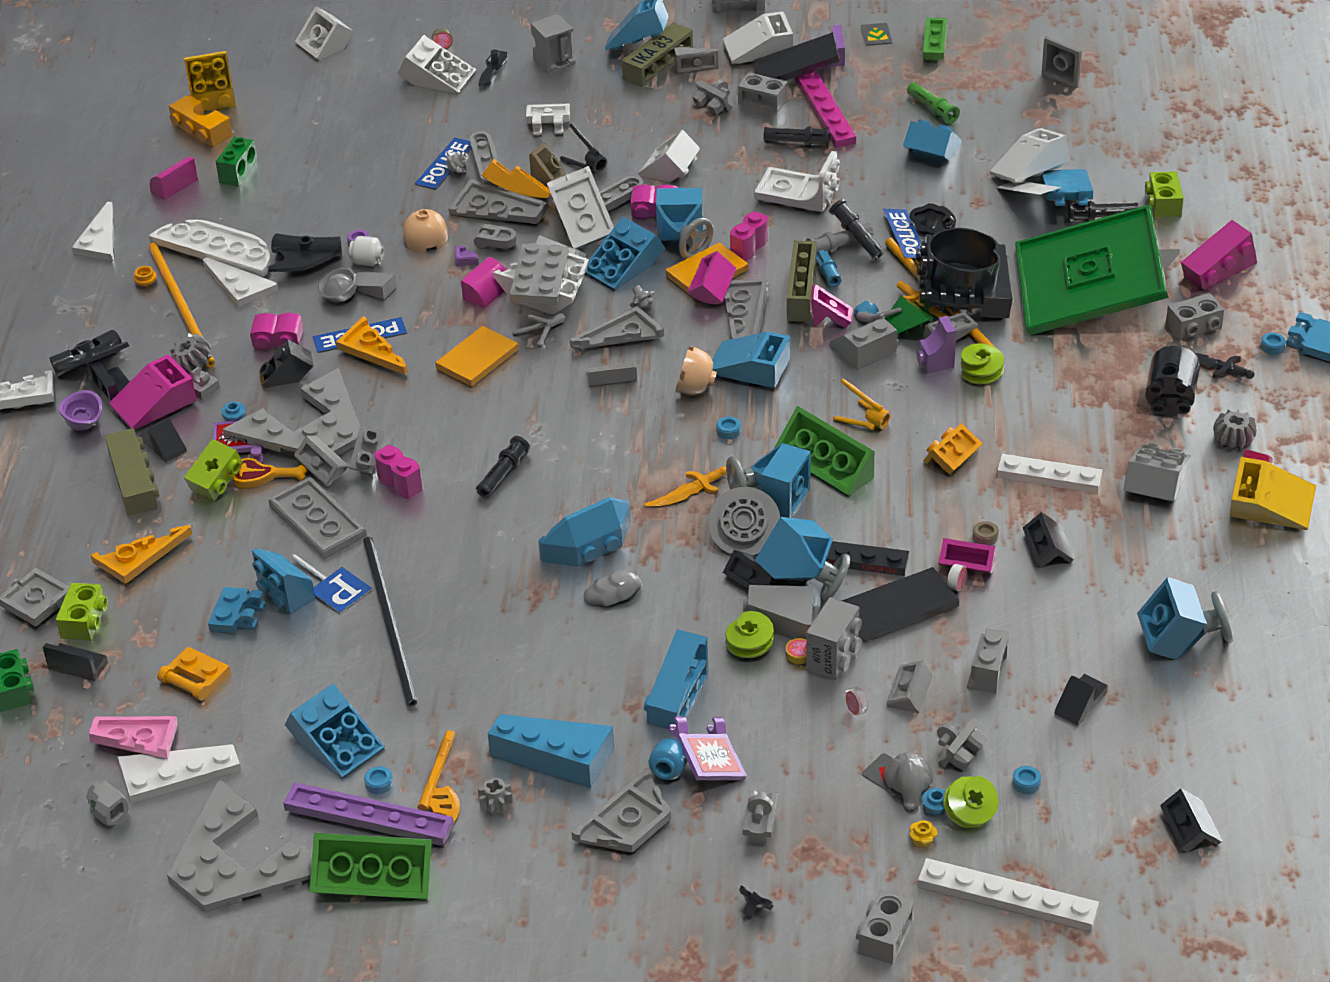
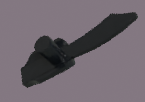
(493, 62)

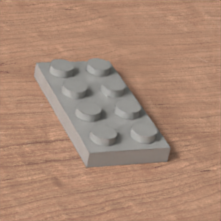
(539, 274)

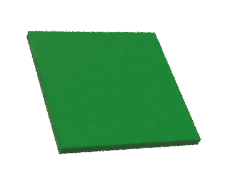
(1090, 270)

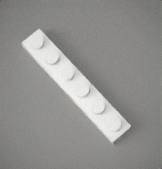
(1008, 894)

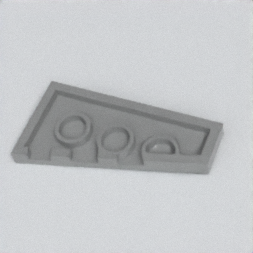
(495, 203)
(746, 306)

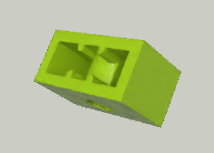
(213, 470)

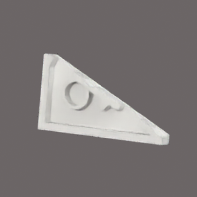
(98, 237)
(239, 284)

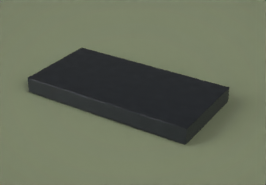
(799, 58)
(903, 603)

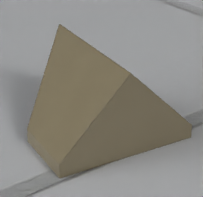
(545, 165)

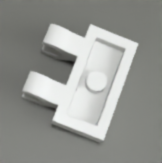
(548, 113)

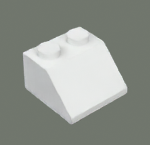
(323, 34)
(671, 158)

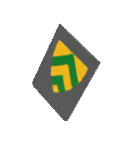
(876, 33)

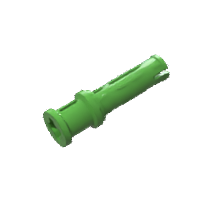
(938, 106)

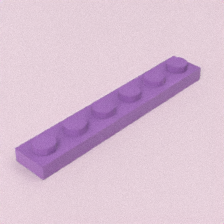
(368, 813)

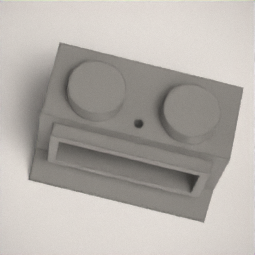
(987, 660)

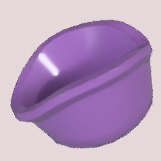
(81, 410)

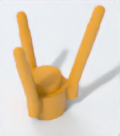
(876, 414)

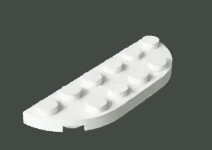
(216, 242)

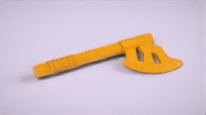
(430, 792)

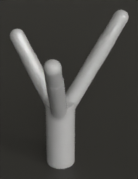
(871, 317)
(544, 323)

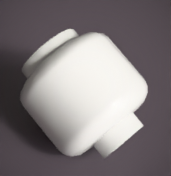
(366, 251)

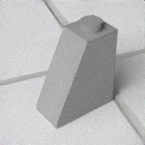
(786, 607)

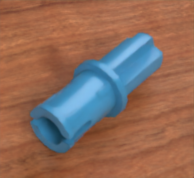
(828, 269)

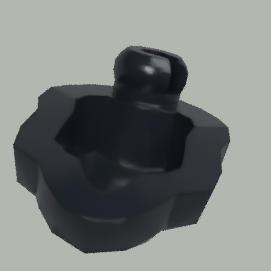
(932, 218)

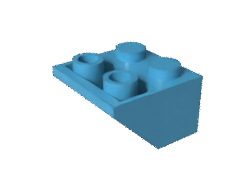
(931, 140)
(282, 580)

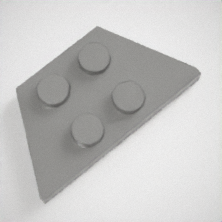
(626, 817)

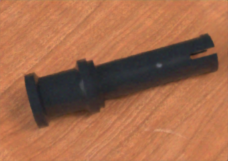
(807, 135)
(1090, 210)
(851, 222)
(508, 459)

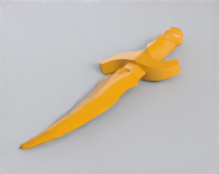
(913, 296)
(685, 490)

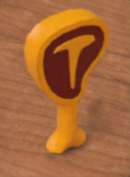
(255, 474)

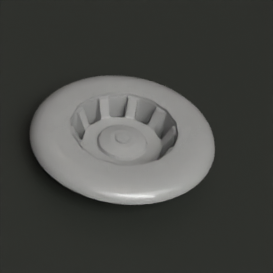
(742, 519)

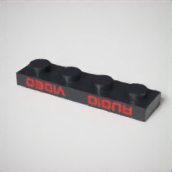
(871, 558)

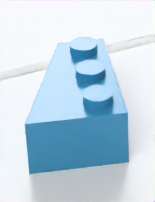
(679, 679)

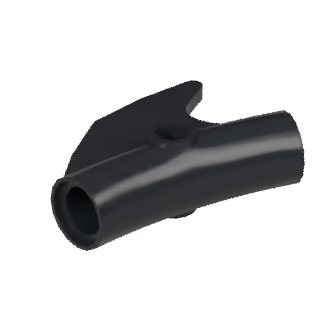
(303, 251)
(87, 352)

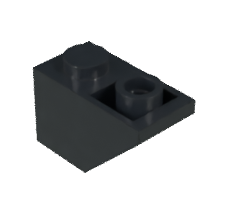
(286, 366)

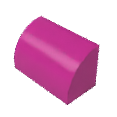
(174, 178)
(712, 279)
(480, 285)
(972, 555)

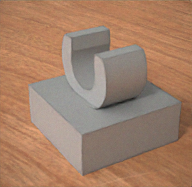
(203, 383)

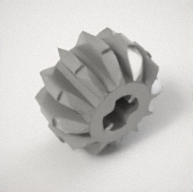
(191, 352)
(1235, 429)

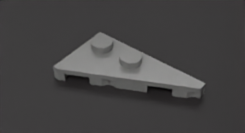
(626, 327)

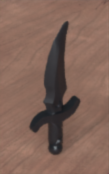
(1225, 367)

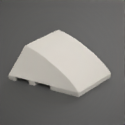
(571, 281)

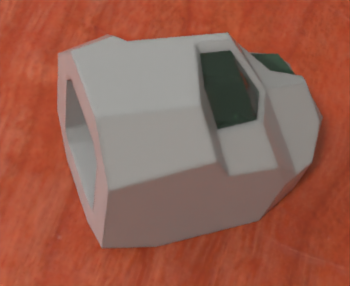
(107, 803)

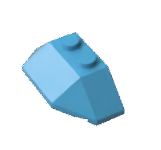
(587, 533)

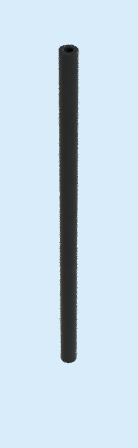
(390, 622)

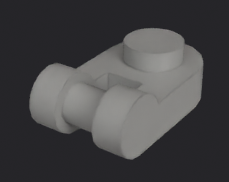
(495, 237)

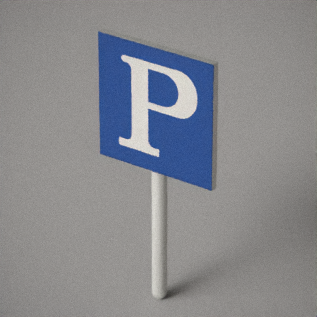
(339, 589)

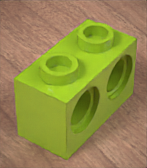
(1164, 194)
(81, 611)

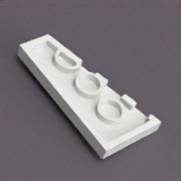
(29, 392)
(153, 776)

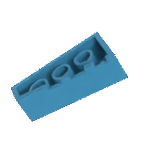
(553, 746)

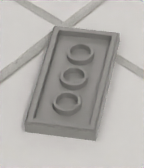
(317, 517)

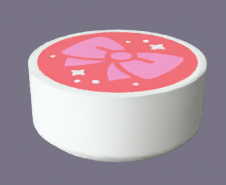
(957, 577)

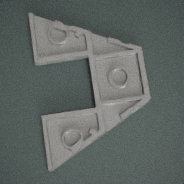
(336, 428)
(215, 878)

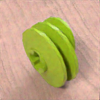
(981, 363)
(749, 635)
(983, 798)

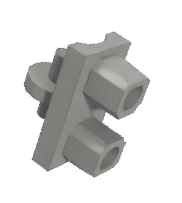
(715, 94)
(367, 443)
(956, 753)
(760, 816)

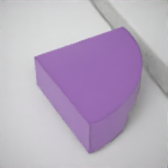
(465, 257)

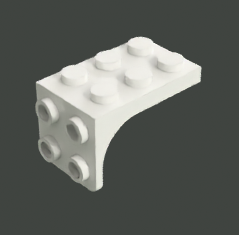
(800, 189)

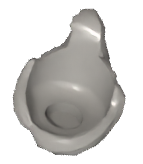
(910, 776)

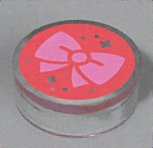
(856, 701)

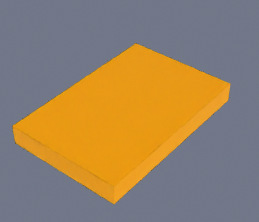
(684, 271)
(477, 356)

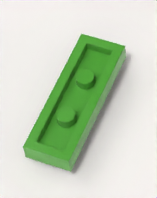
(935, 39)

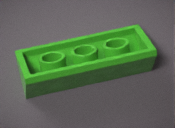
(833, 453)
(370, 865)

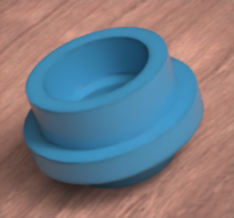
(233, 411)
(933, 801)

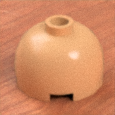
(424, 230)
(695, 373)

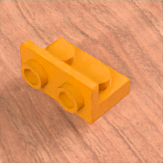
(954, 449)

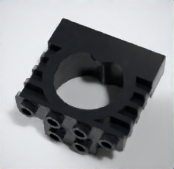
(964, 273)

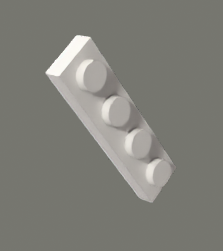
(1049, 473)

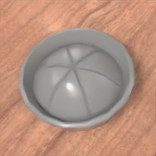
(338, 285)

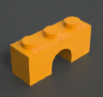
(189, 116)

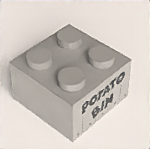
(833, 638)

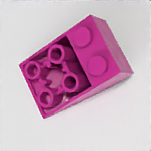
(154, 393)

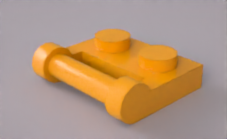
(198, 667)

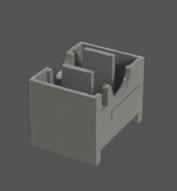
(552, 43)

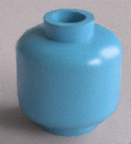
(667, 759)

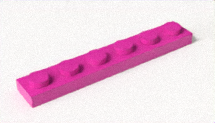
(826, 109)

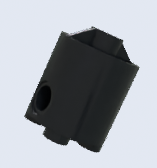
(1172, 380)

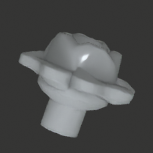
(456, 162)
(642, 298)

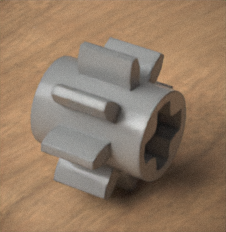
(495, 795)

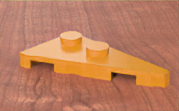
(369, 345)
(139, 554)

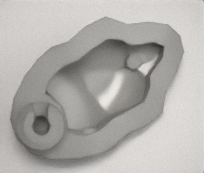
(612, 588)

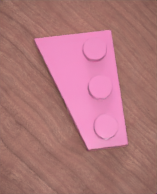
(136, 733)

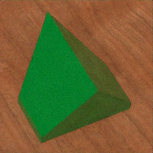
(910, 316)

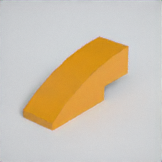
(515, 181)

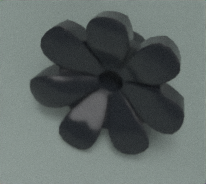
(754, 901)

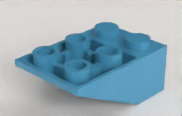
(645, 20)
(624, 254)
(753, 358)
(333, 731)

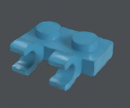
(236, 610)

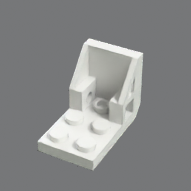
(581, 208)

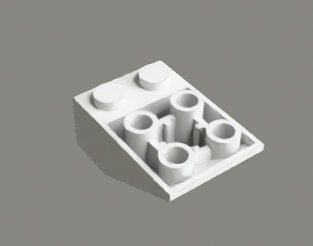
(759, 38)
(435, 67)
(1032, 156)

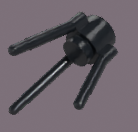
(593, 158)

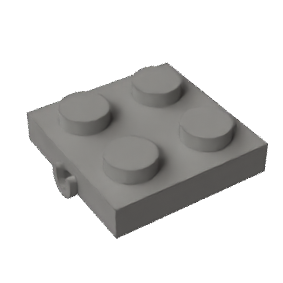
(34, 597)

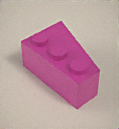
(1220, 256)

